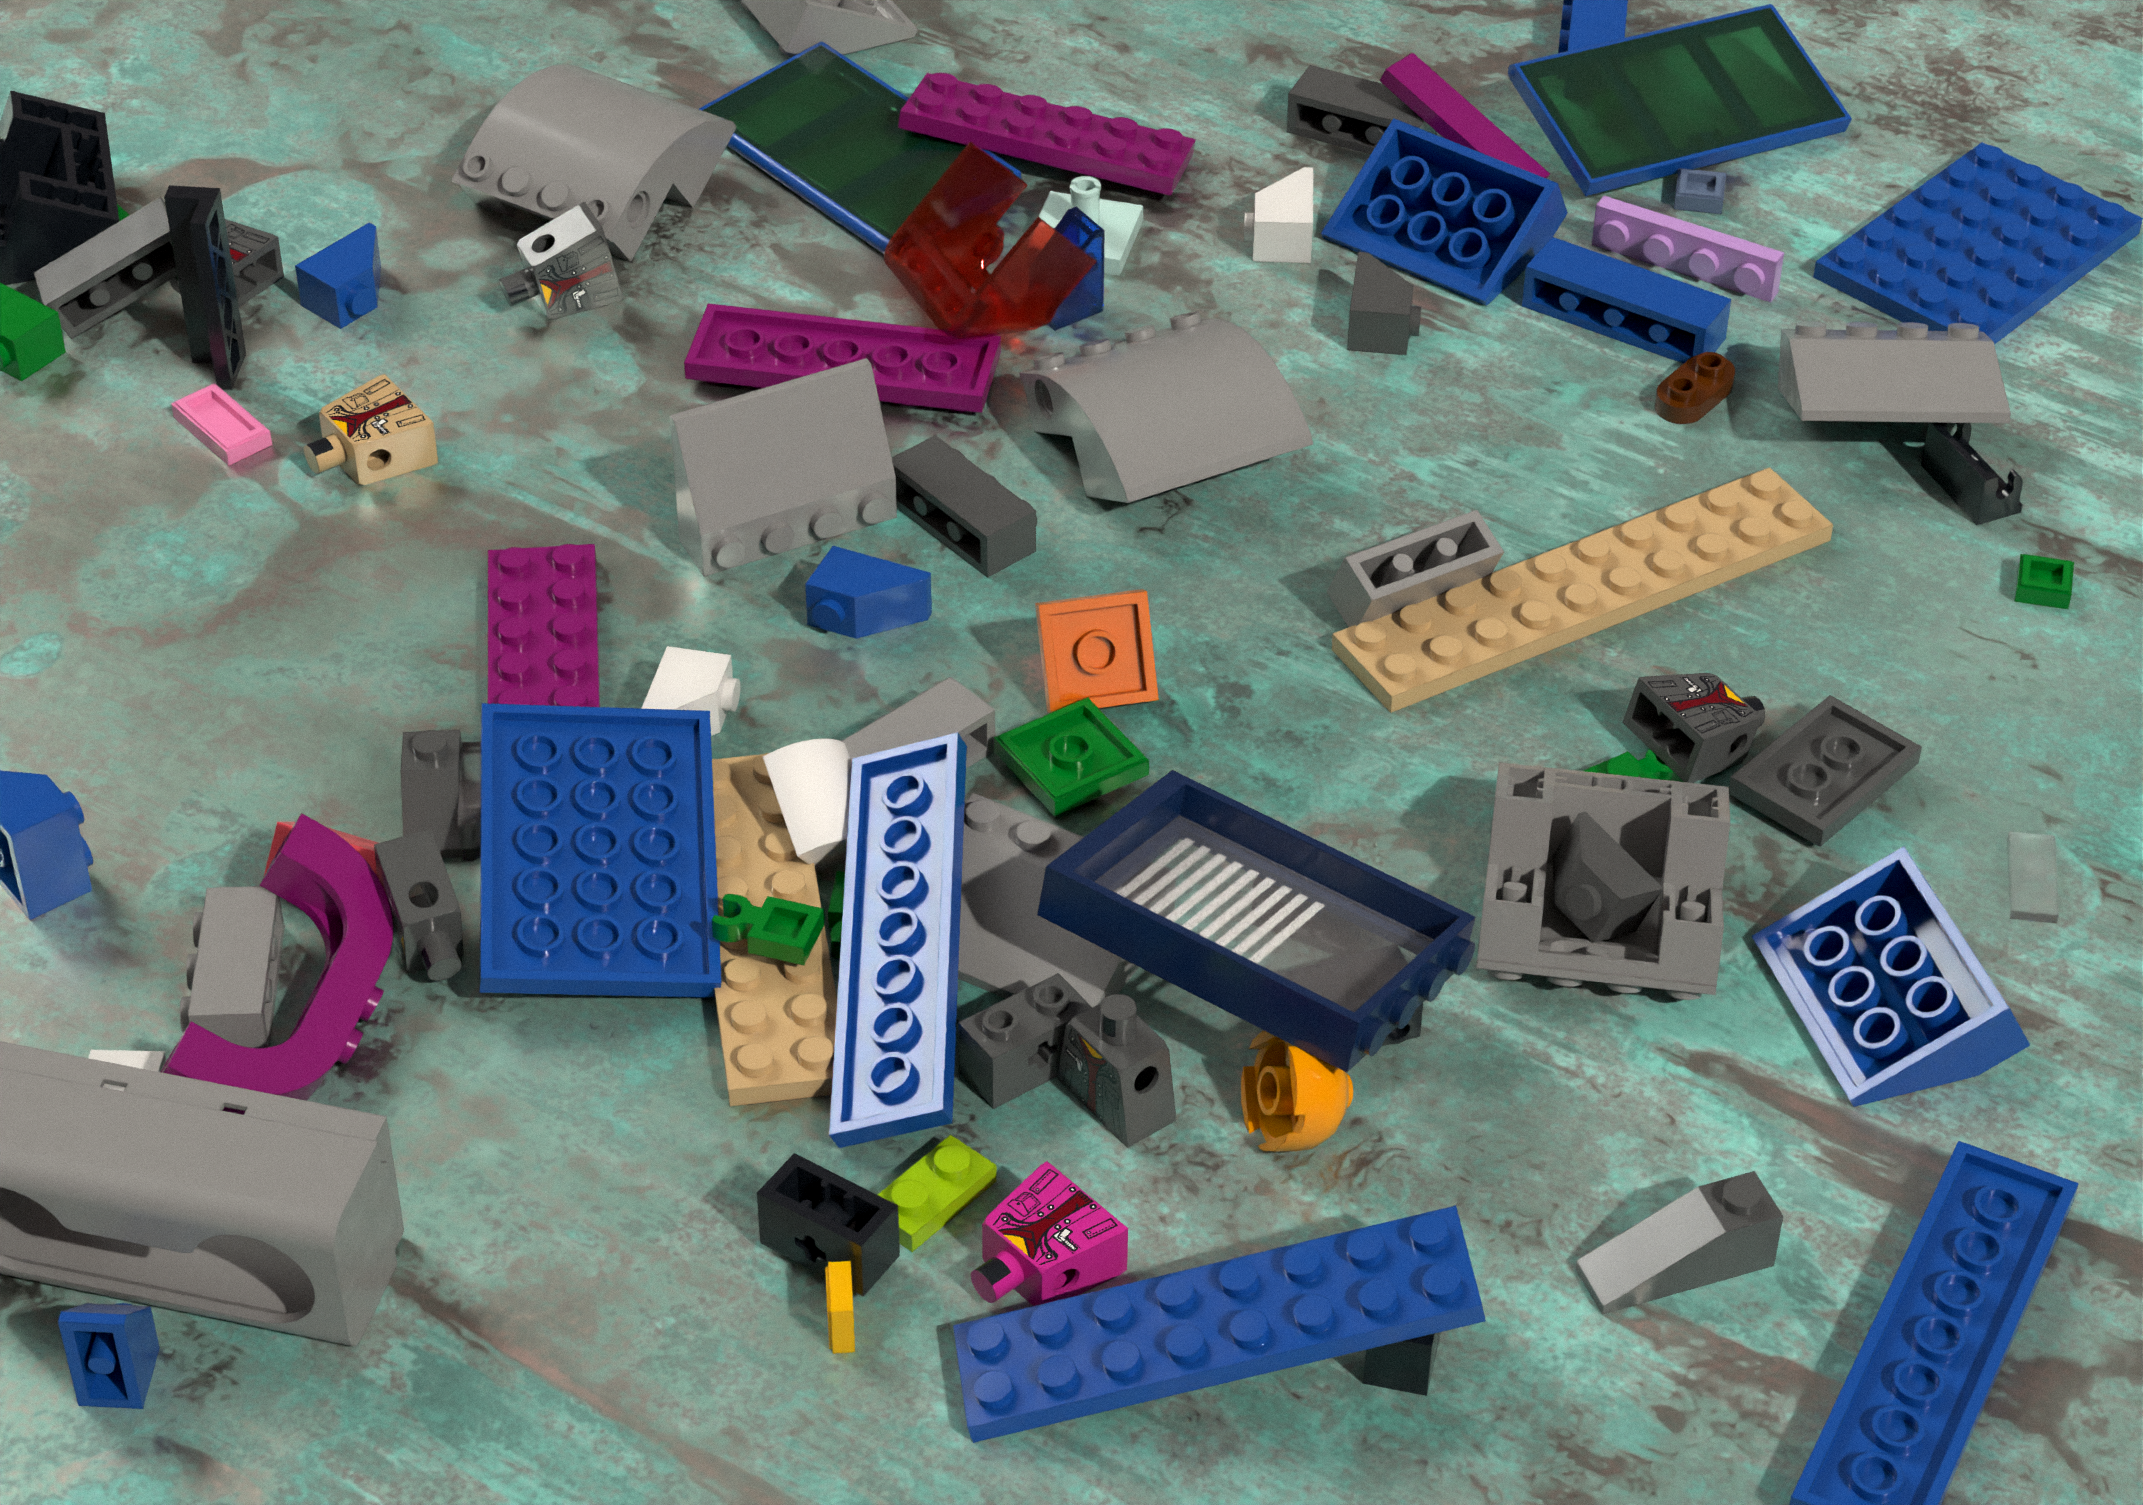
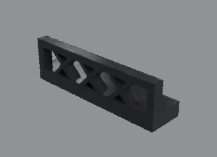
(206, 280)

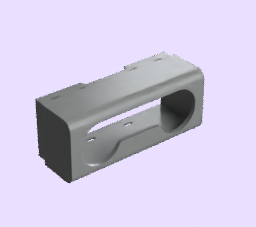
(191, 1206)

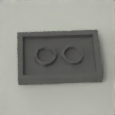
(1824, 770)

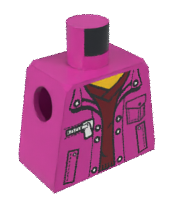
(1049, 1242)

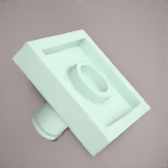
(1117, 218)

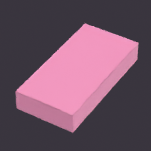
(221, 424)

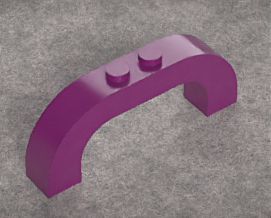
(355, 920)

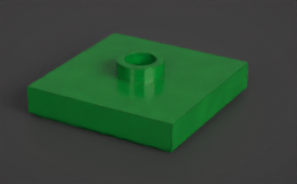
(1071, 756)

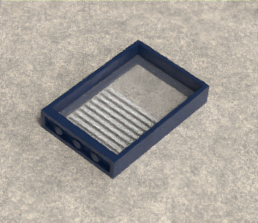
(1258, 919)

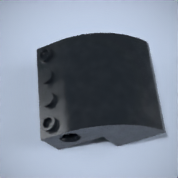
(52, 182)

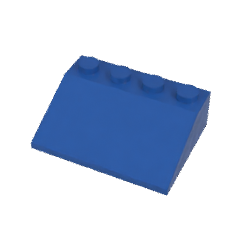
(1446, 213)
(1889, 985)

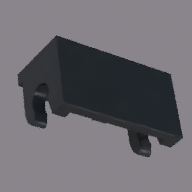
(1968, 476)

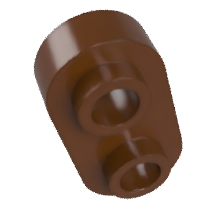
(1695, 388)

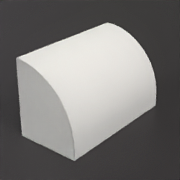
(814, 797)

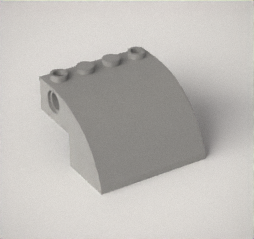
(594, 141)
(1166, 406)
(1664, 825)

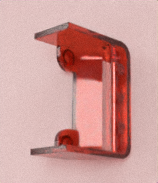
(955, 236)

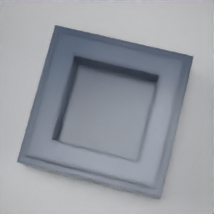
(1700, 191)

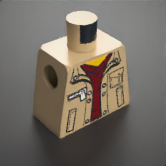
(373, 434)

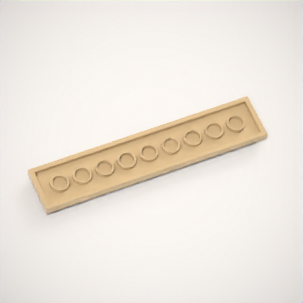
(1580, 589)

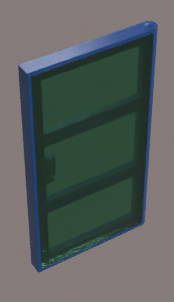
(1678, 98)
(837, 141)

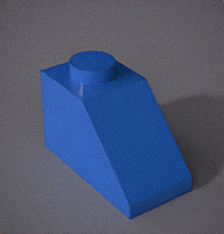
(342, 278)
(865, 594)
(110, 1353)

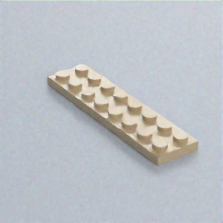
(770, 1011)

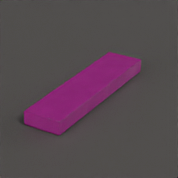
(1452, 114)

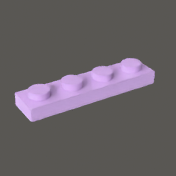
(1687, 248)

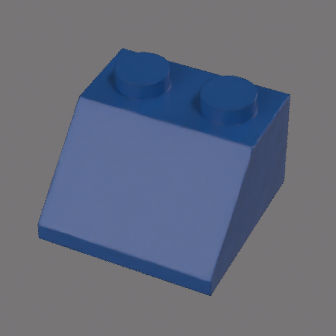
(41, 844)

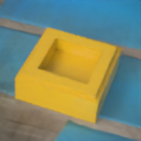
(840, 1307)

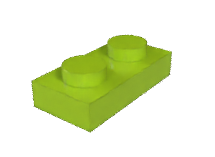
(938, 1189)

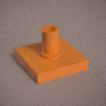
(1097, 650)

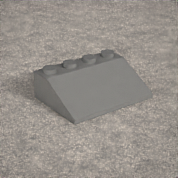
(841, 24)
(1891, 374)
(782, 467)
(1001, 936)

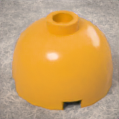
(1292, 1095)

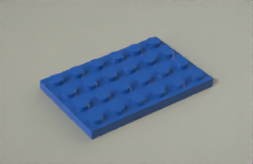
(1978, 245)
(597, 852)

